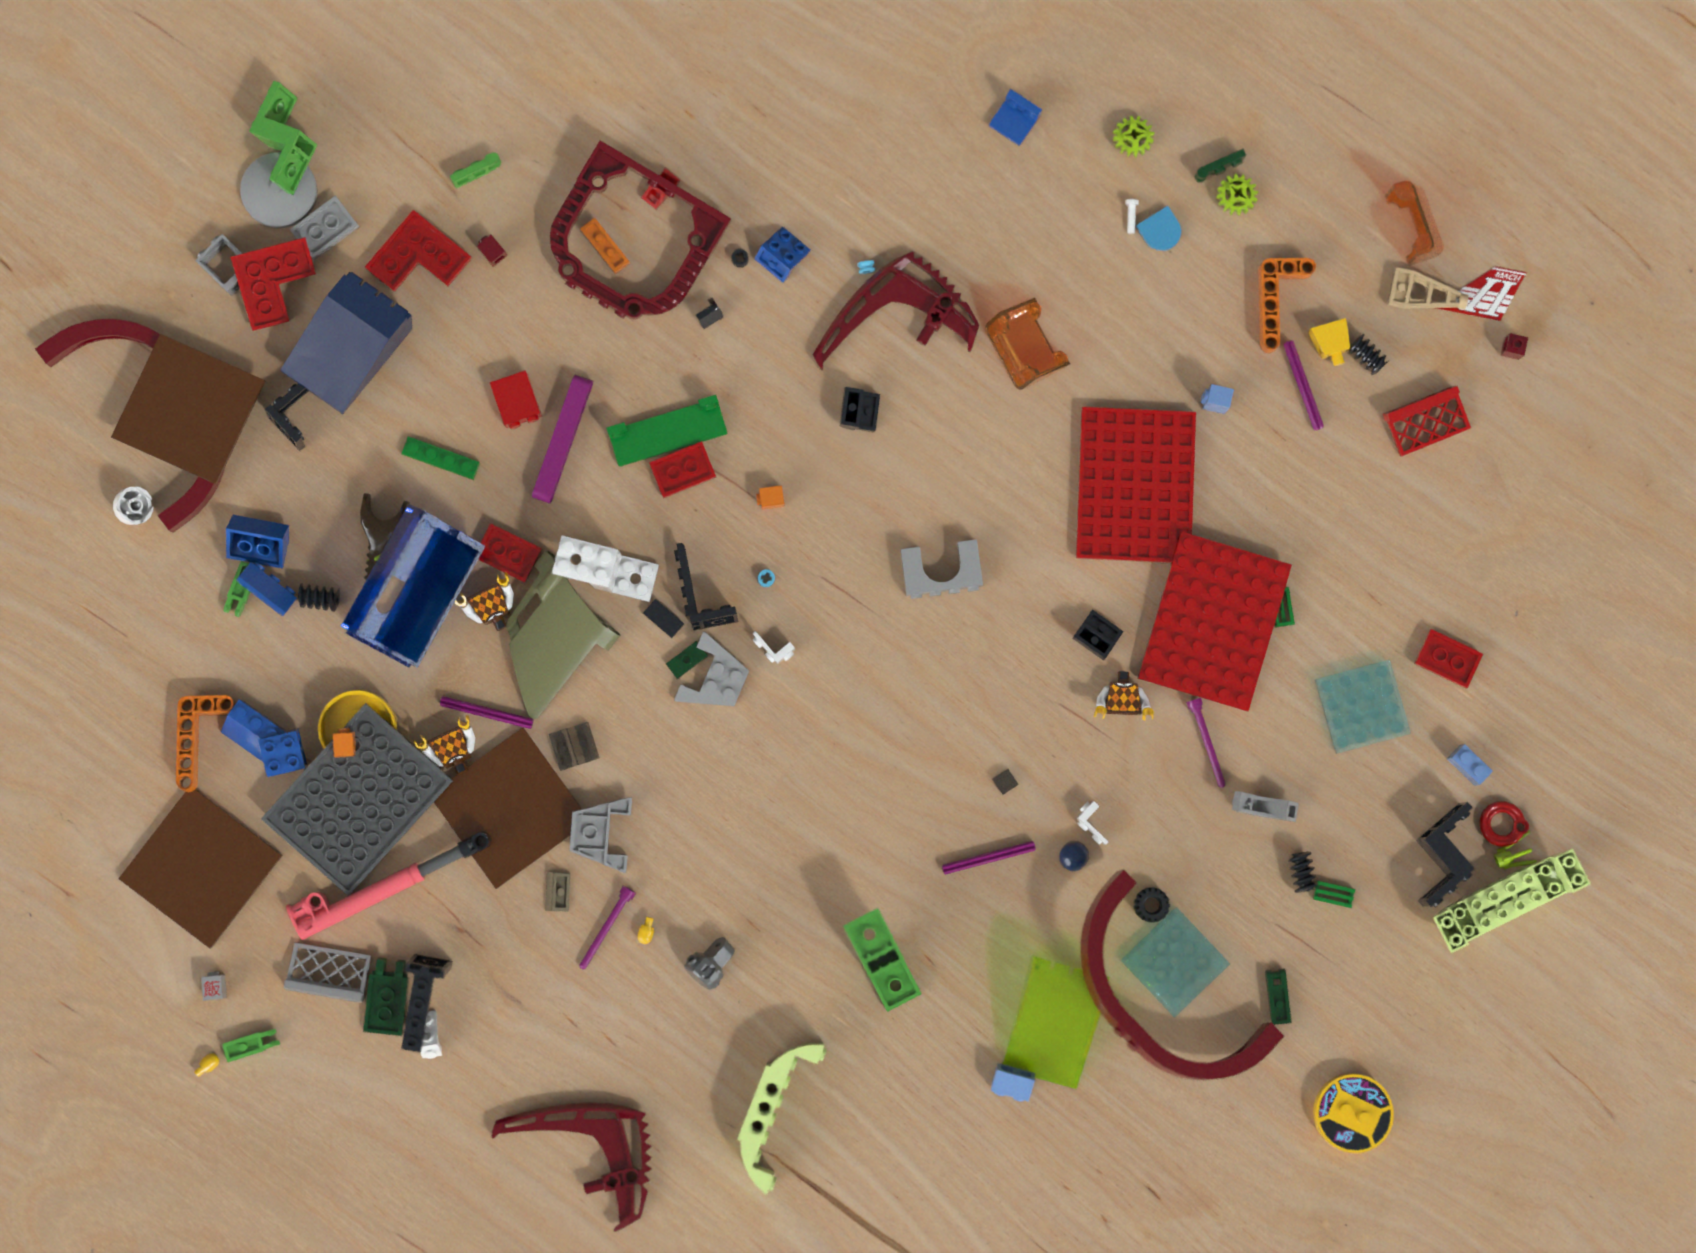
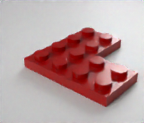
(414, 244)
(262, 272)

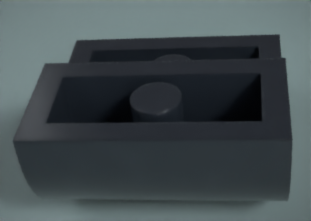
(859, 410)
(1097, 635)

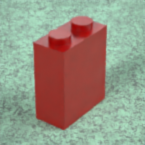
(516, 400)

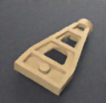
(1402, 288)

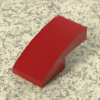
(656, 197)

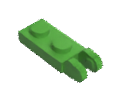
(475, 170)
(237, 592)
(248, 1045)

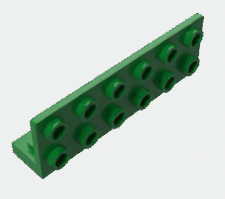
(667, 431)

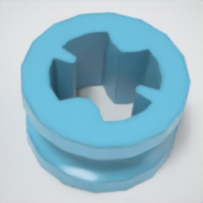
(866, 267)
(769, 583)

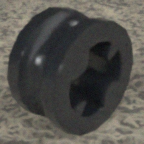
(745, 257)

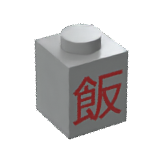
(213, 986)

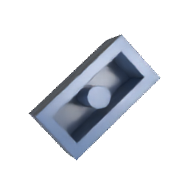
(1217, 399)
(1469, 765)
(1012, 1082)

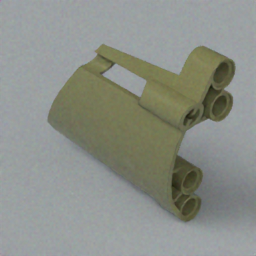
(553, 637)

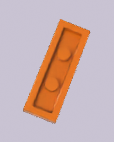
(605, 245)

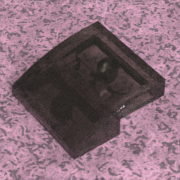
(574, 746)

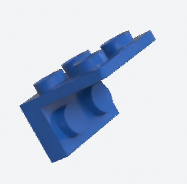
(1015, 117)
(781, 253)
(283, 753)

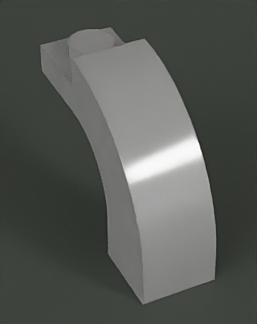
(1265, 807)

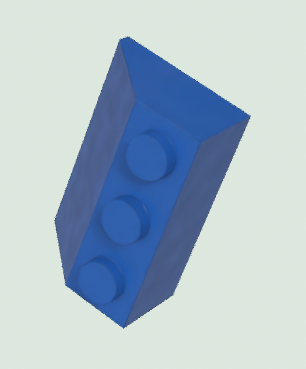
(257, 541)
(267, 588)
(247, 726)

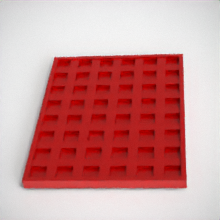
(1134, 483)
(1214, 621)

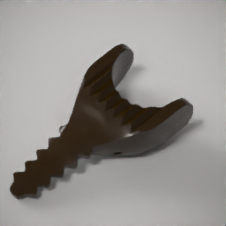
(376, 530)

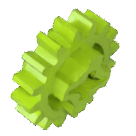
(1126, 137)
(1231, 189)

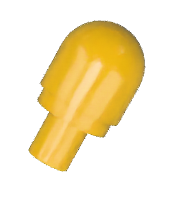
(646, 931)
(207, 1064)

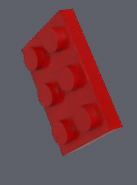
(682, 470)
(509, 553)
(1448, 658)

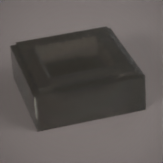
(1005, 781)

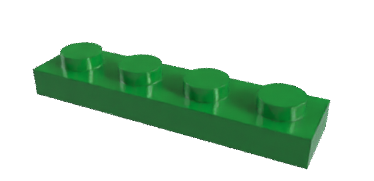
(440, 458)

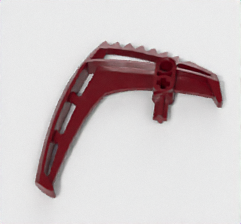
(907, 291)
(613, 1141)

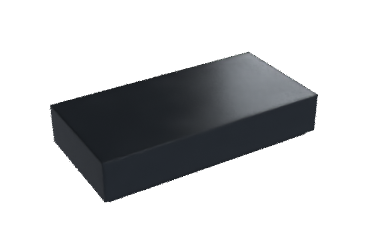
(663, 618)

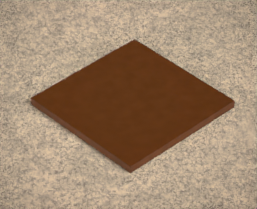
(188, 409)
(515, 801)
(200, 867)

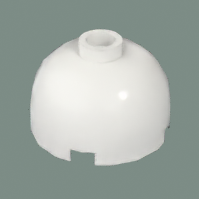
(133, 505)

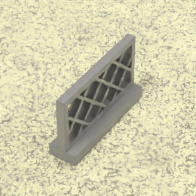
(320, 988)

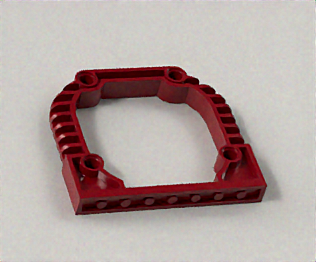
(609, 164)

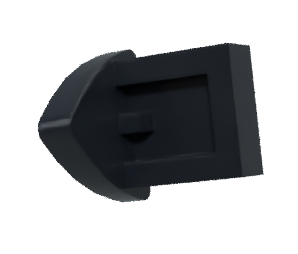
(710, 314)

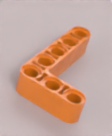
(1273, 296)
(193, 733)

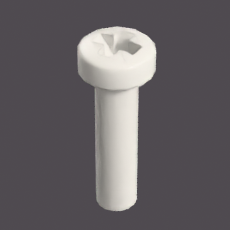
(1131, 214)

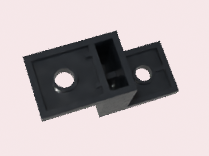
(1446, 855)

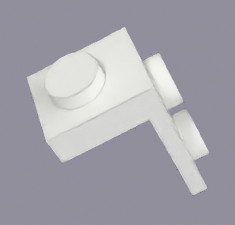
(785, 653)
(1087, 810)
(431, 1045)

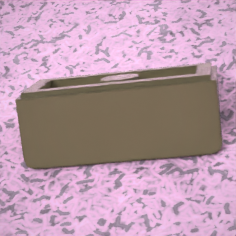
(557, 891)

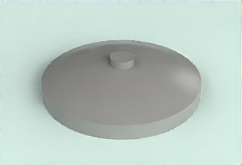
(270, 203)

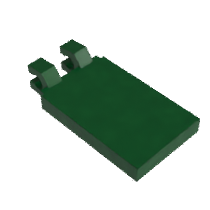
(386, 999)

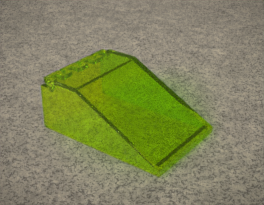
(1052, 1024)

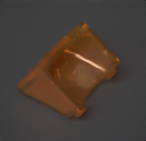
(1412, 196)
(1024, 345)

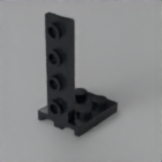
(281, 421)
(707, 617)
(424, 971)

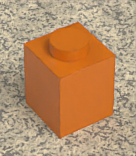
(770, 497)
(344, 743)

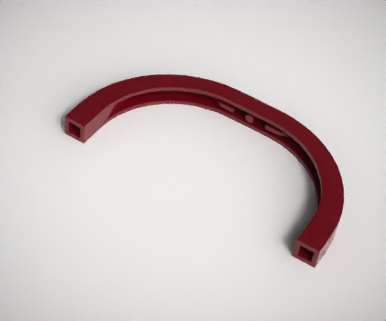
(90, 331)
(1125, 1026)

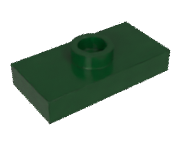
(686, 660)

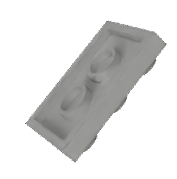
(325, 227)

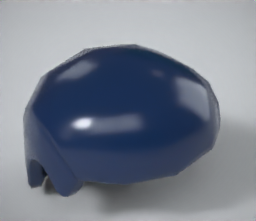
(1074, 856)

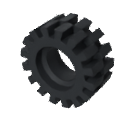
(1163, 904)

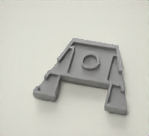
(722, 681)
(591, 832)

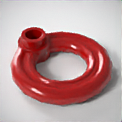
(1502, 840)

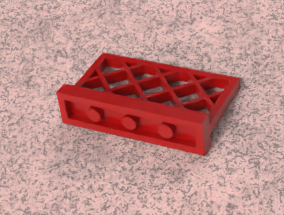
(1423, 404)

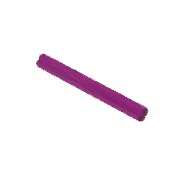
(1303, 385)
(486, 712)
(988, 857)

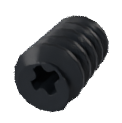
(1368, 355)
(318, 598)
(1303, 871)

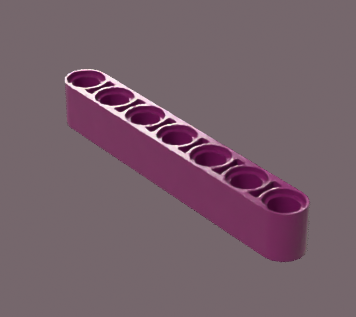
(562, 439)

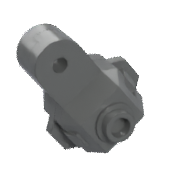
(707, 966)

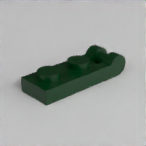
(1218, 166)
(1278, 997)

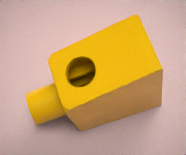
(1331, 340)

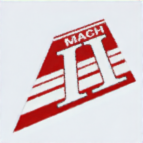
(1490, 293)

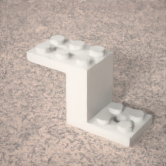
(605, 569)

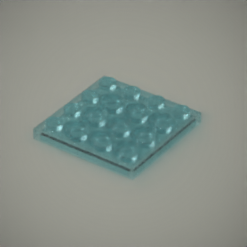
(1362, 706)
(1175, 962)

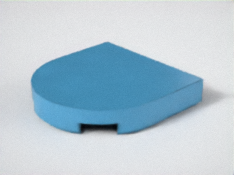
(1160, 230)

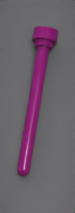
(1196, 706)
(625, 896)

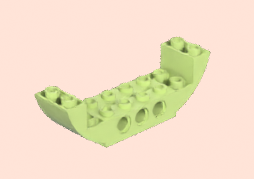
(1510, 898)
(751, 1137)

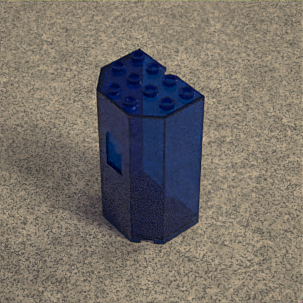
(434, 566)

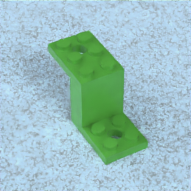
(271, 130)
(882, 959)

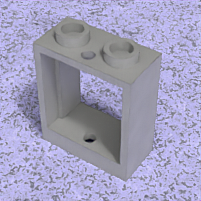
(207, 255)

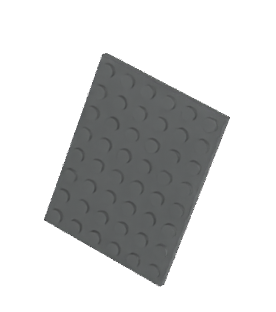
(357, 807)

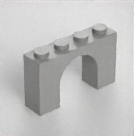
(919, 583)

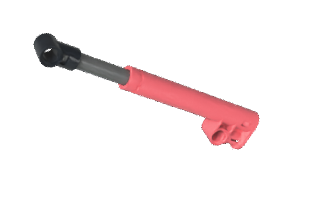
(314, 918)

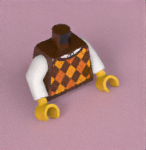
(489, 604)
(1123, 699)
(450, 747)

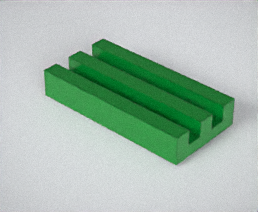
(1282, 612)
(1350, 898)

